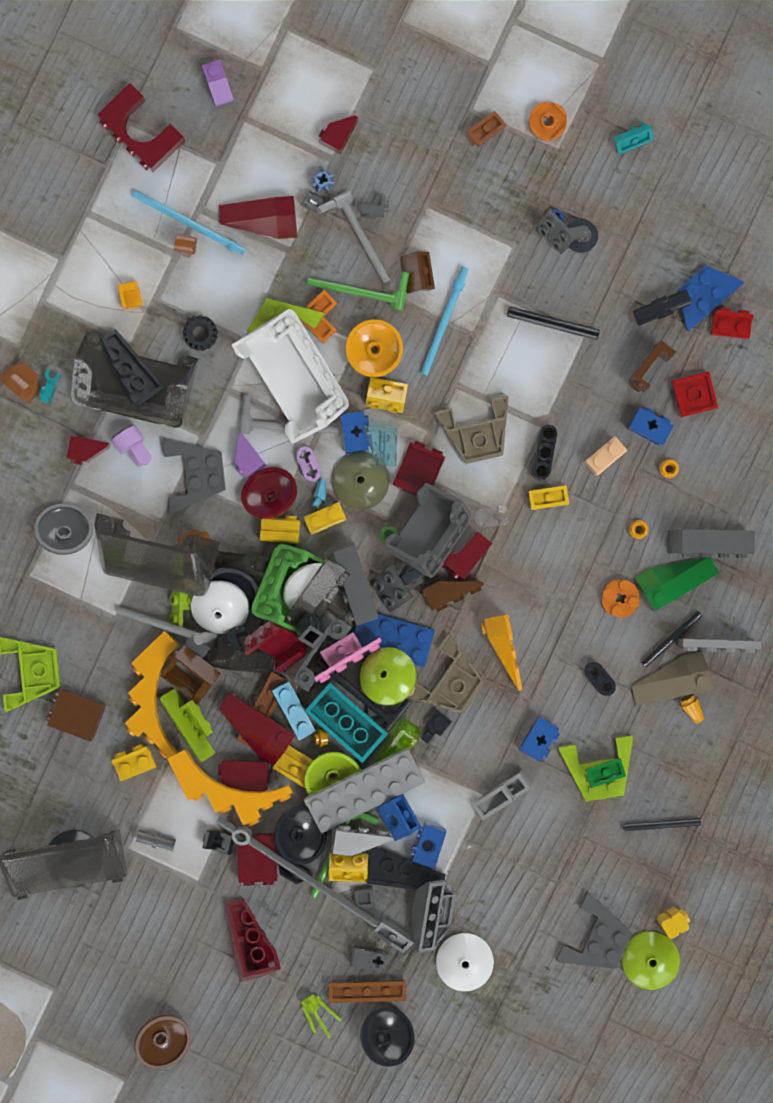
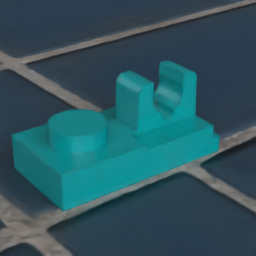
(633, 138)

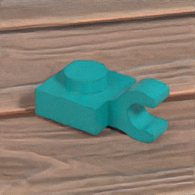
(47, 391)

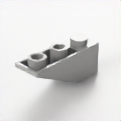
(352, 841)

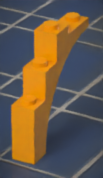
(146, 719)
(246, 803)

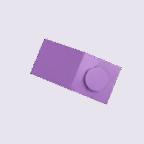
(218, 82)
(247, 458)

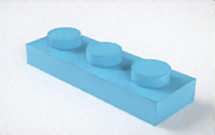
(293, 710)

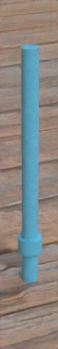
(457, 286)

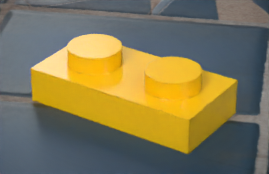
(548, 497)

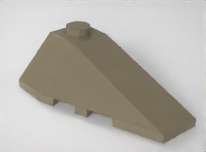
(679, 678)

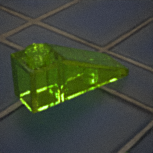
(403, 737)

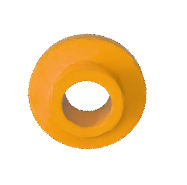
(675, 468)
(643, 525)
(321, 738)

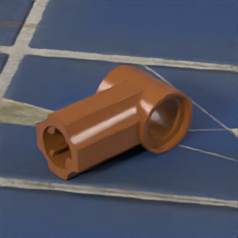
(185, 245)

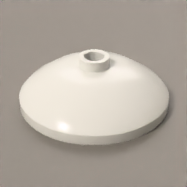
(297, 583)
(221, 598)
(463, 948)

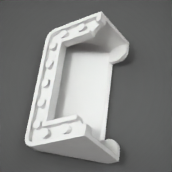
(294, 374)

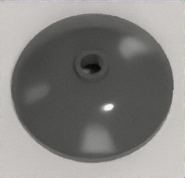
(63, 520)

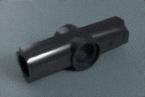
(662, 307)

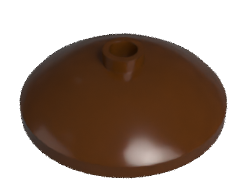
(168, 1047)

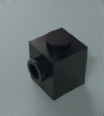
(309, 630)

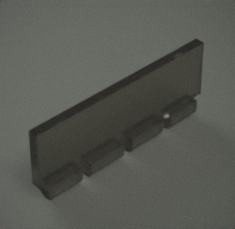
(320, 587)

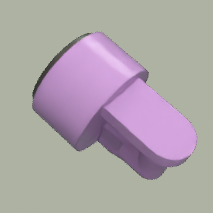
(130, 441)

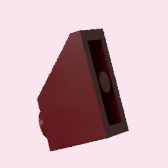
(338, 133)
(85, 449)

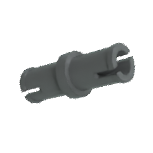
(155, 840)

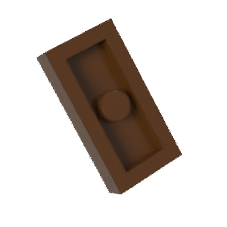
(420, 271)

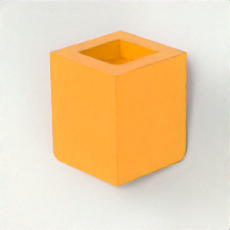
(130, 295)

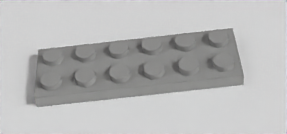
(364, 790)

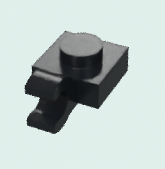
(437, 724)

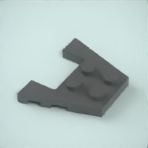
(203, 473)
(605, 943)

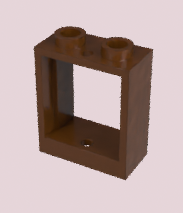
(183, 681)

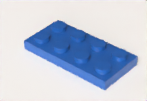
(397, 634)

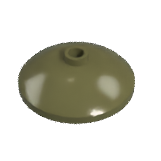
(356, 494)

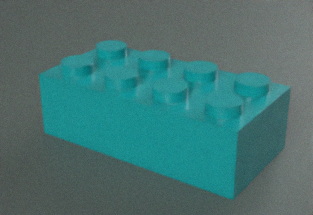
(346, 722)

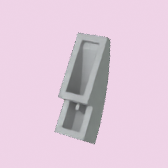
(502, 795)

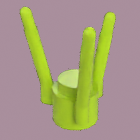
(310, 1006)

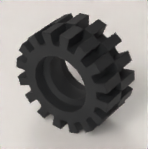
(197, 321)

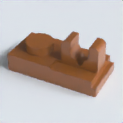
(486, 129)

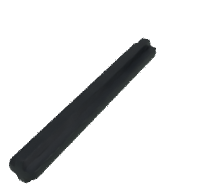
(553, 323)

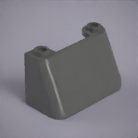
(430, 531)
(300, 671)

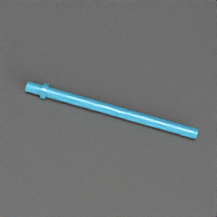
(232, 245)

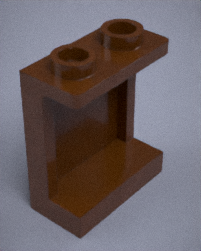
(661, 350)
(75, 715)

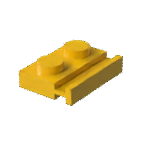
(293, 765)

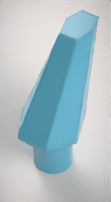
(320, 494)

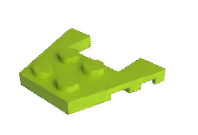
(272, 308)
(38, 671)
(608, 790)

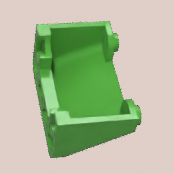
(269, 599)

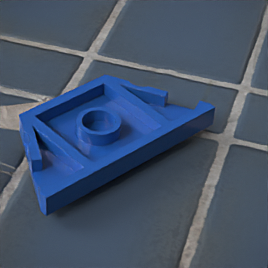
(706, 292)

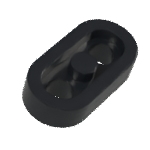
(599, 678)

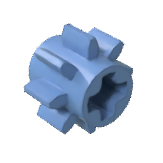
(318, 177)

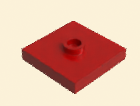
(694, 394)

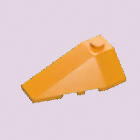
(500, 636)

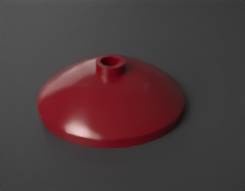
(263, 487)

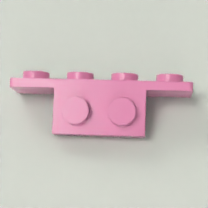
(344, 652)

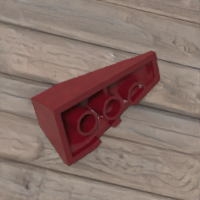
(265, 216)
(261, 732)
(250, 946)

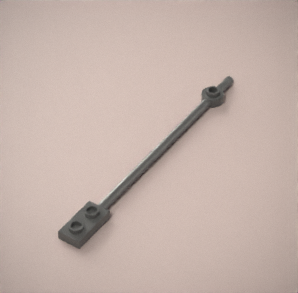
(383, 929)

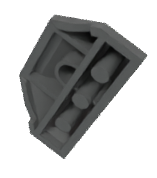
(431, 914)

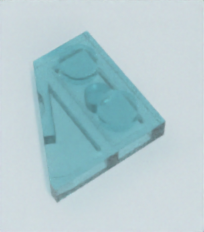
(382, 444)

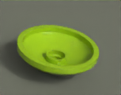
(399, 678)
(321, 767)
(649, 947)

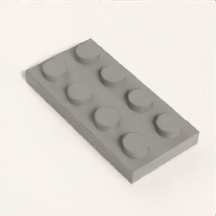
(725, 645)

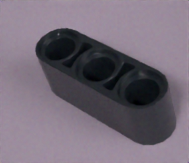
(544, 443)

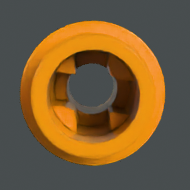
(692, 707)

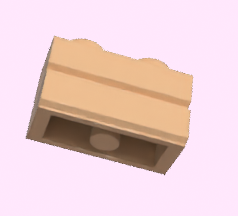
(605, 456)

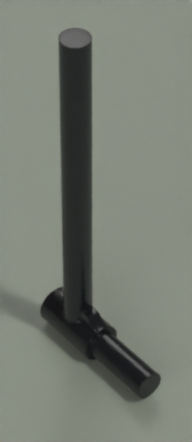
(388, 720)

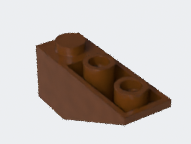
(446, 591)

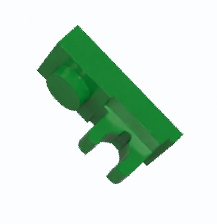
(605, 773)

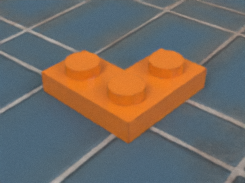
(322, 303)

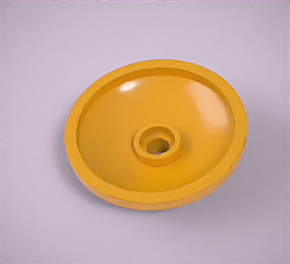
(374, 334)

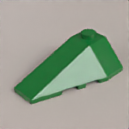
(669, 582)

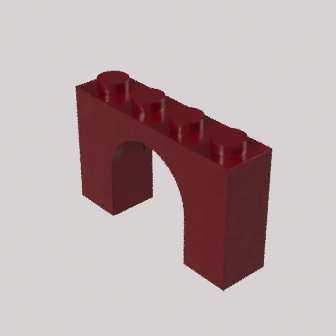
(150, 153)
(465, 560)

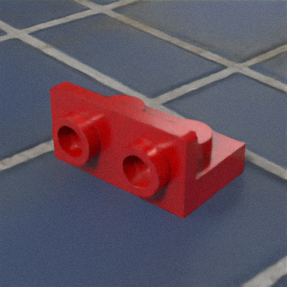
(732, 323)

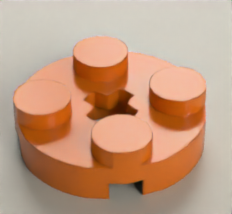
(537, 121)
(630, 603)

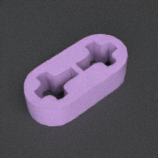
(304, 466)

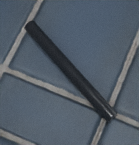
(671, 639)
(662, 824)

